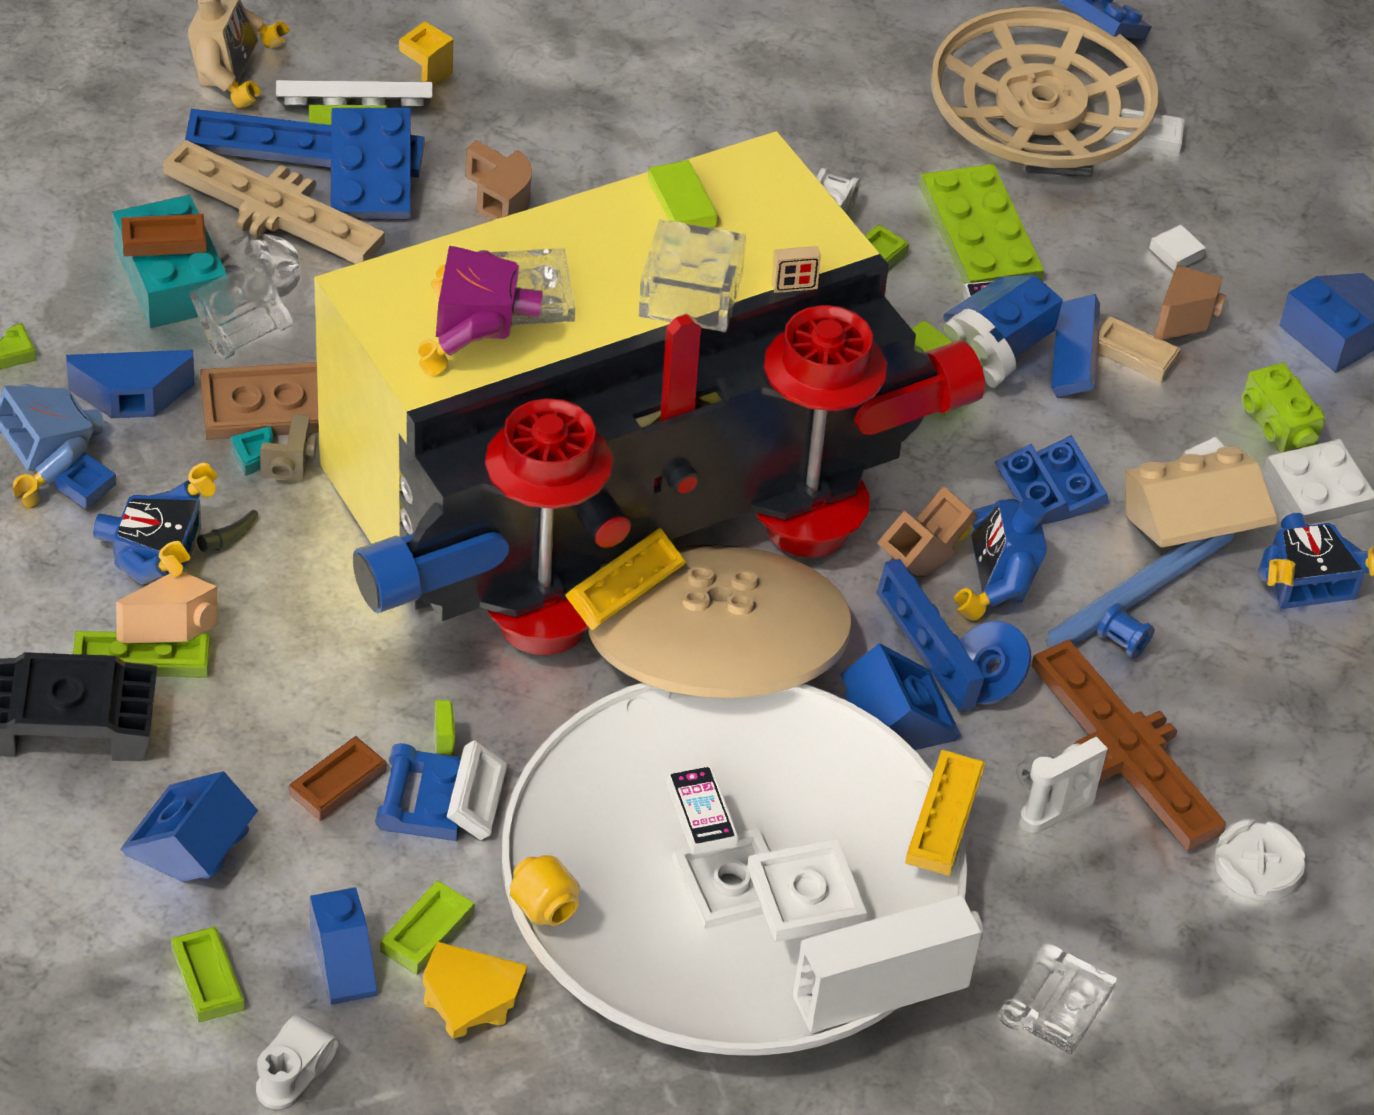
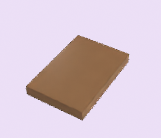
(258, 397)

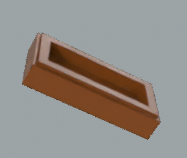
(163, 235)
(337, 778)

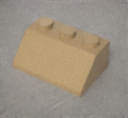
(1198, 497)

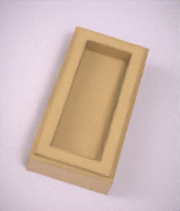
(1136, 349)

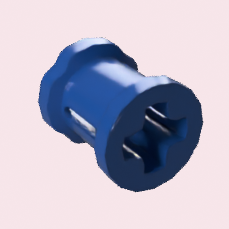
(1125, 630)

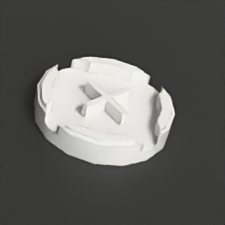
(1259, 860)

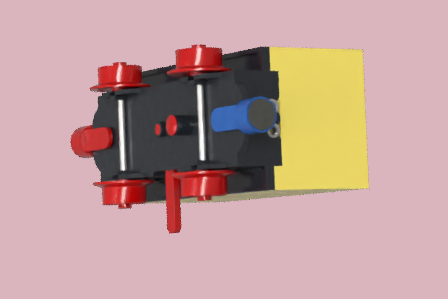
(601, 429)

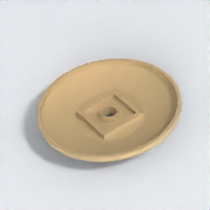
(729, 625)

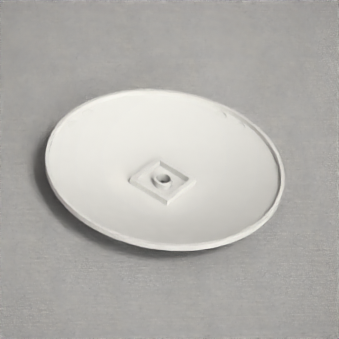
(657, 928)

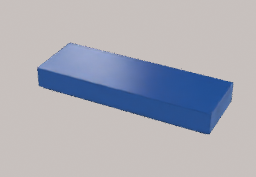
(1076, 346)

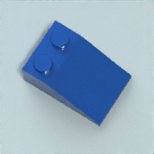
(1332, 317)

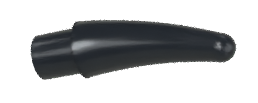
(1084, 170)

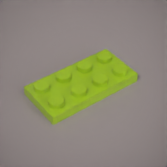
(979, 224)

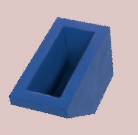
(342, 945)

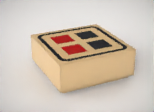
(795, 269)

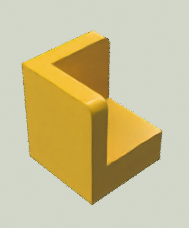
(430, 49)

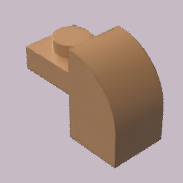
(500, 180)
(928, 540)

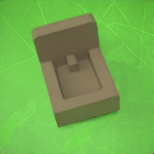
(289, 460)

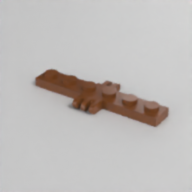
(1133, 743)

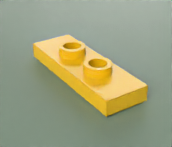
(625, 579)
(945, 812)

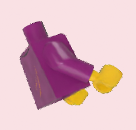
(474, 304)

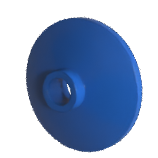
(1003, 645)

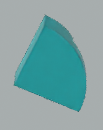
(248, 447)

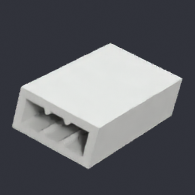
(886, 963)

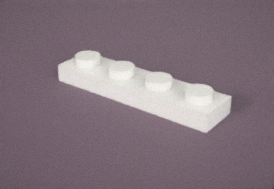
(336, 92)

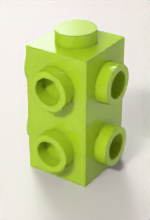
(1282, 408)

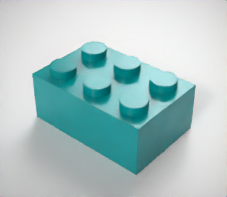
(165, 281)

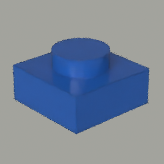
(85, 481)

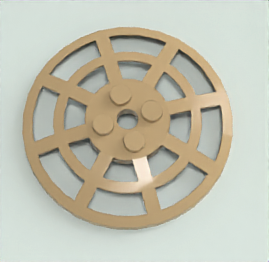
(1061, 91)

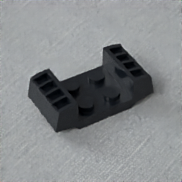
(77, 699)

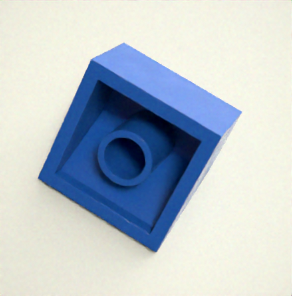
(1018, 307)
(901, 697)
(192, 827)

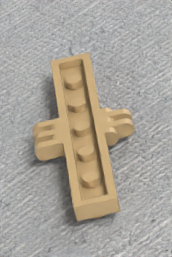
(274, 202)

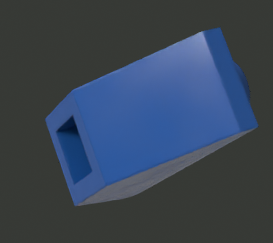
(131, 381)

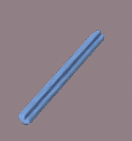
(1136, 588)

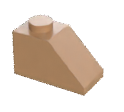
(1189, 303)

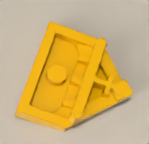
(471, 987)

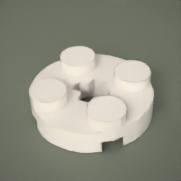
(975, 330)

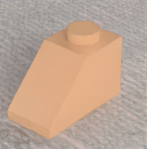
(167, 610)

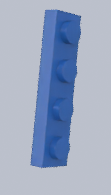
(930, 635)

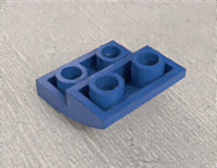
(1054, 477)

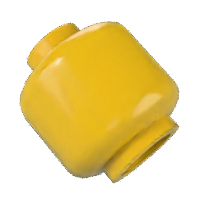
(545, 890)

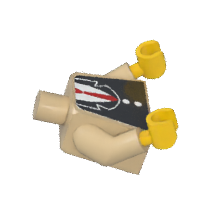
(223, 42)

